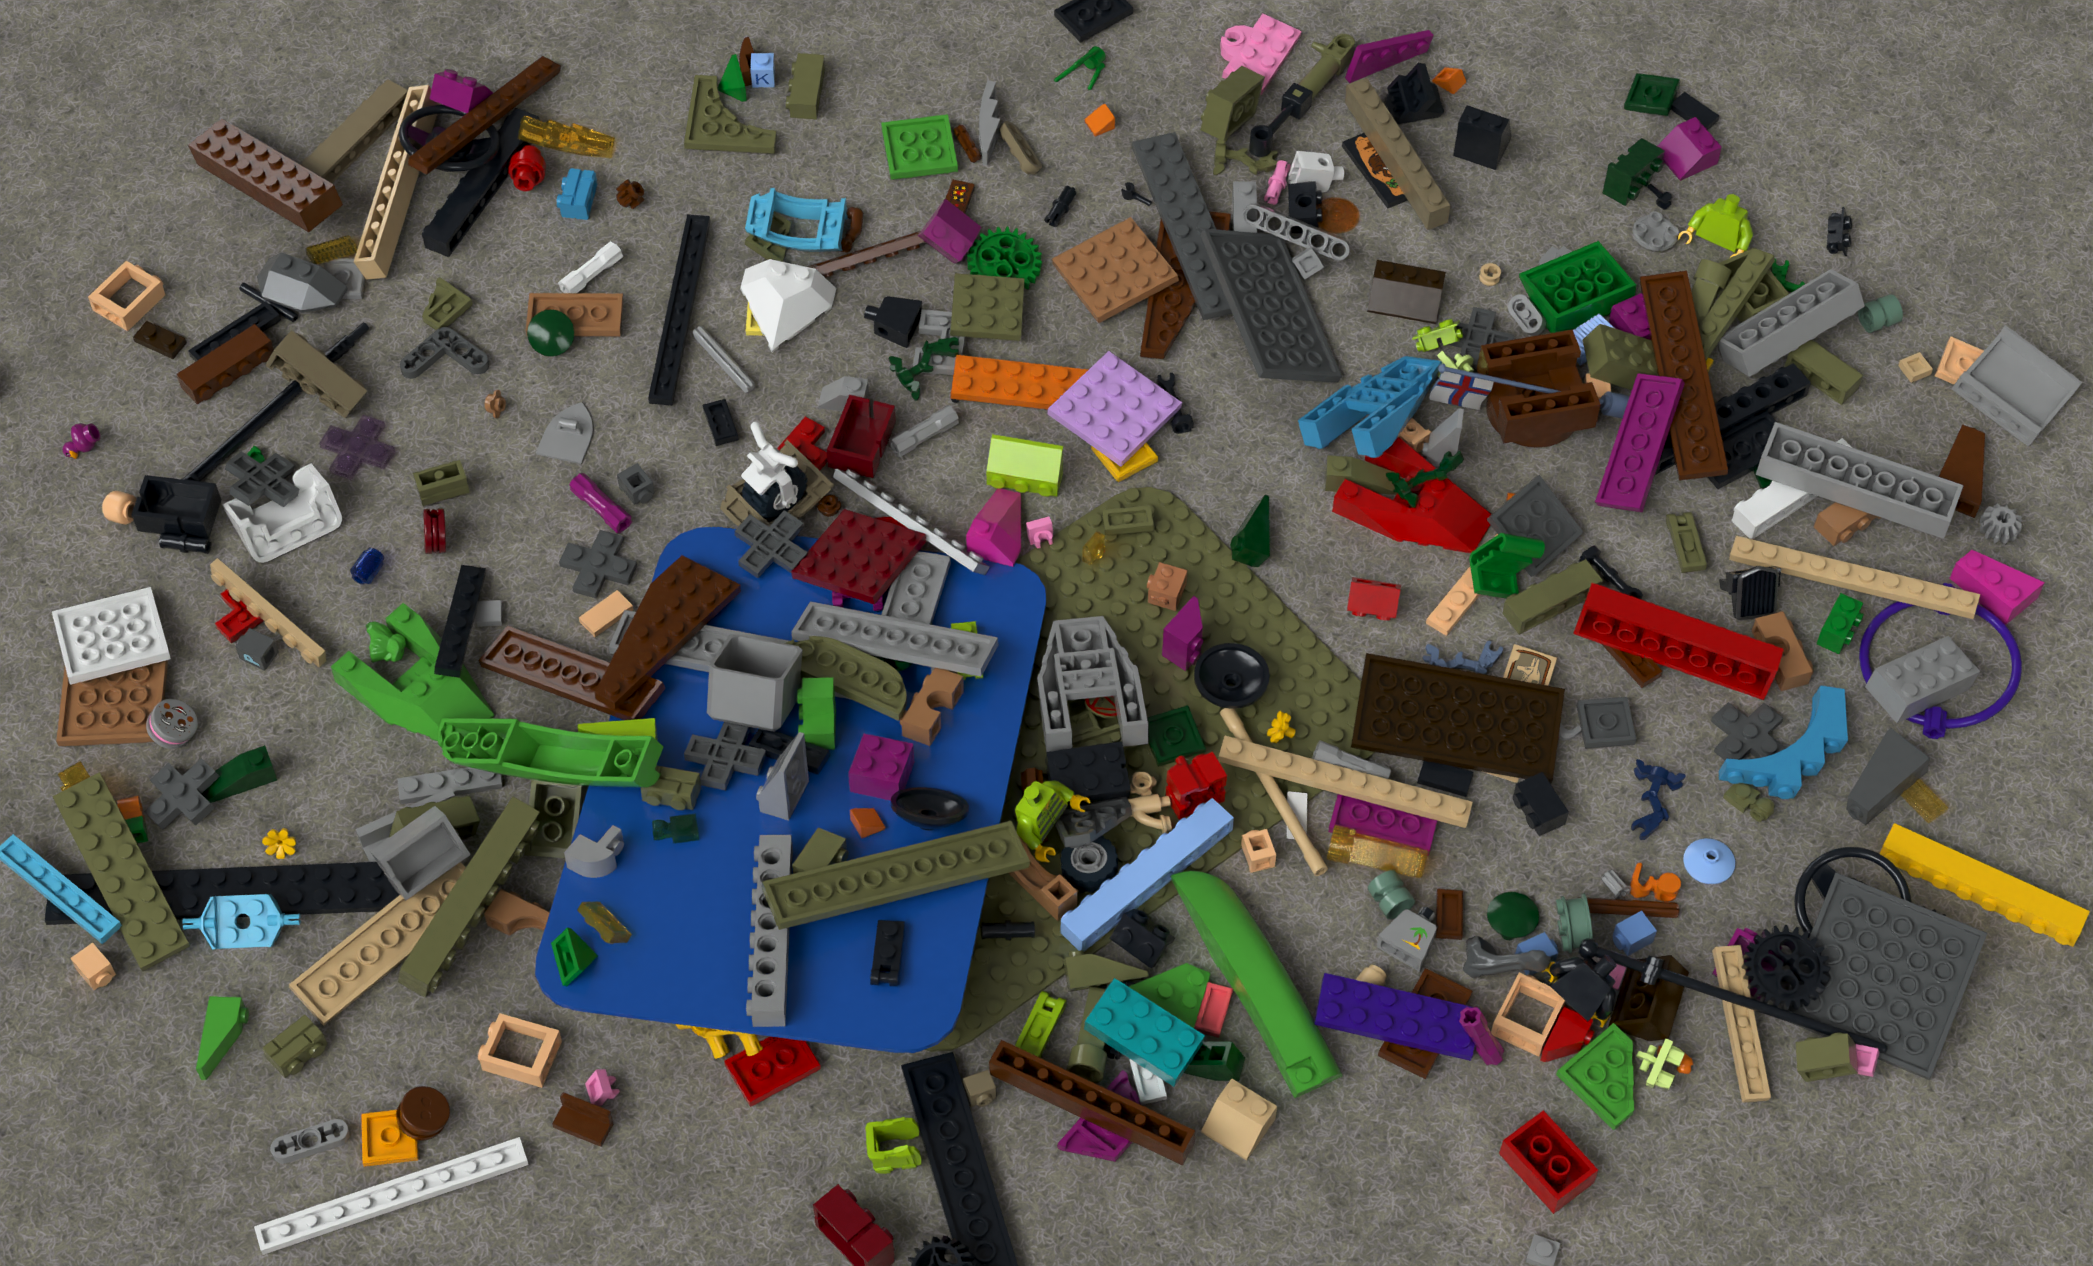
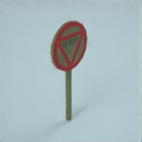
(1102, 706)

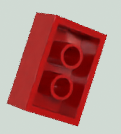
(1548, 1161)

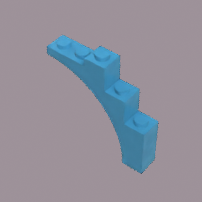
(1806, 756)

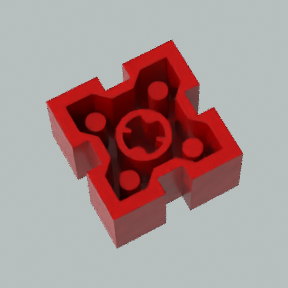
(1195, 783)

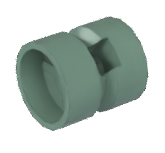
(1883, 311)
(1389, 892)

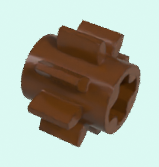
(630, 194)

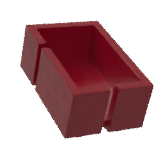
(859, 438)
(853, 1229)

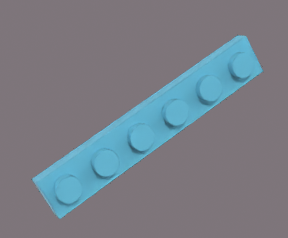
(58, 889)

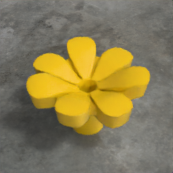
(1280, 727)
(279, 843)

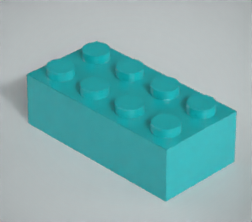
(1144, 1032)

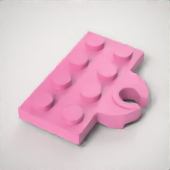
(1259, 48)

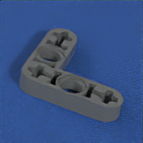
(440, 348)

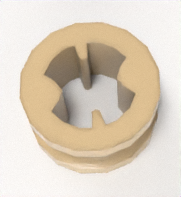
(1492, 268)

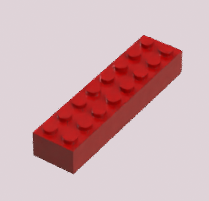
(1678, 641)

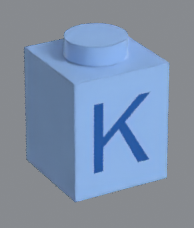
(762, 70)

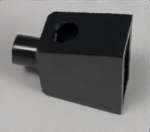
(895, 319)

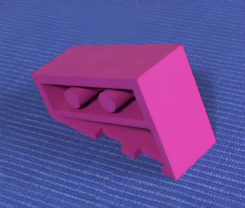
(2000, 587)

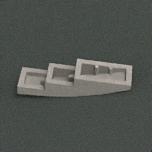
(988, 122)

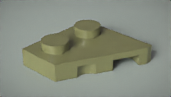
(768, 250)
(445, 305)

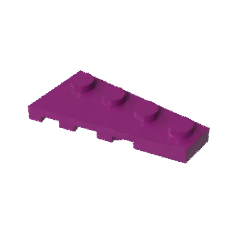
(1385, 53)

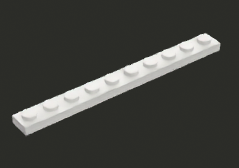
(390, 1195)

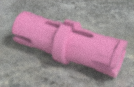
(1277, 182)

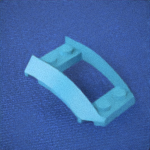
(830, 228)

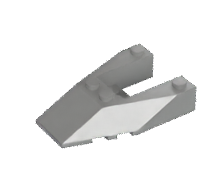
(1088, 663)

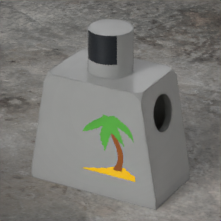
(1409, 937)

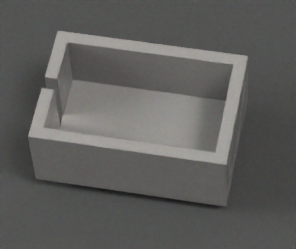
(420, 852)

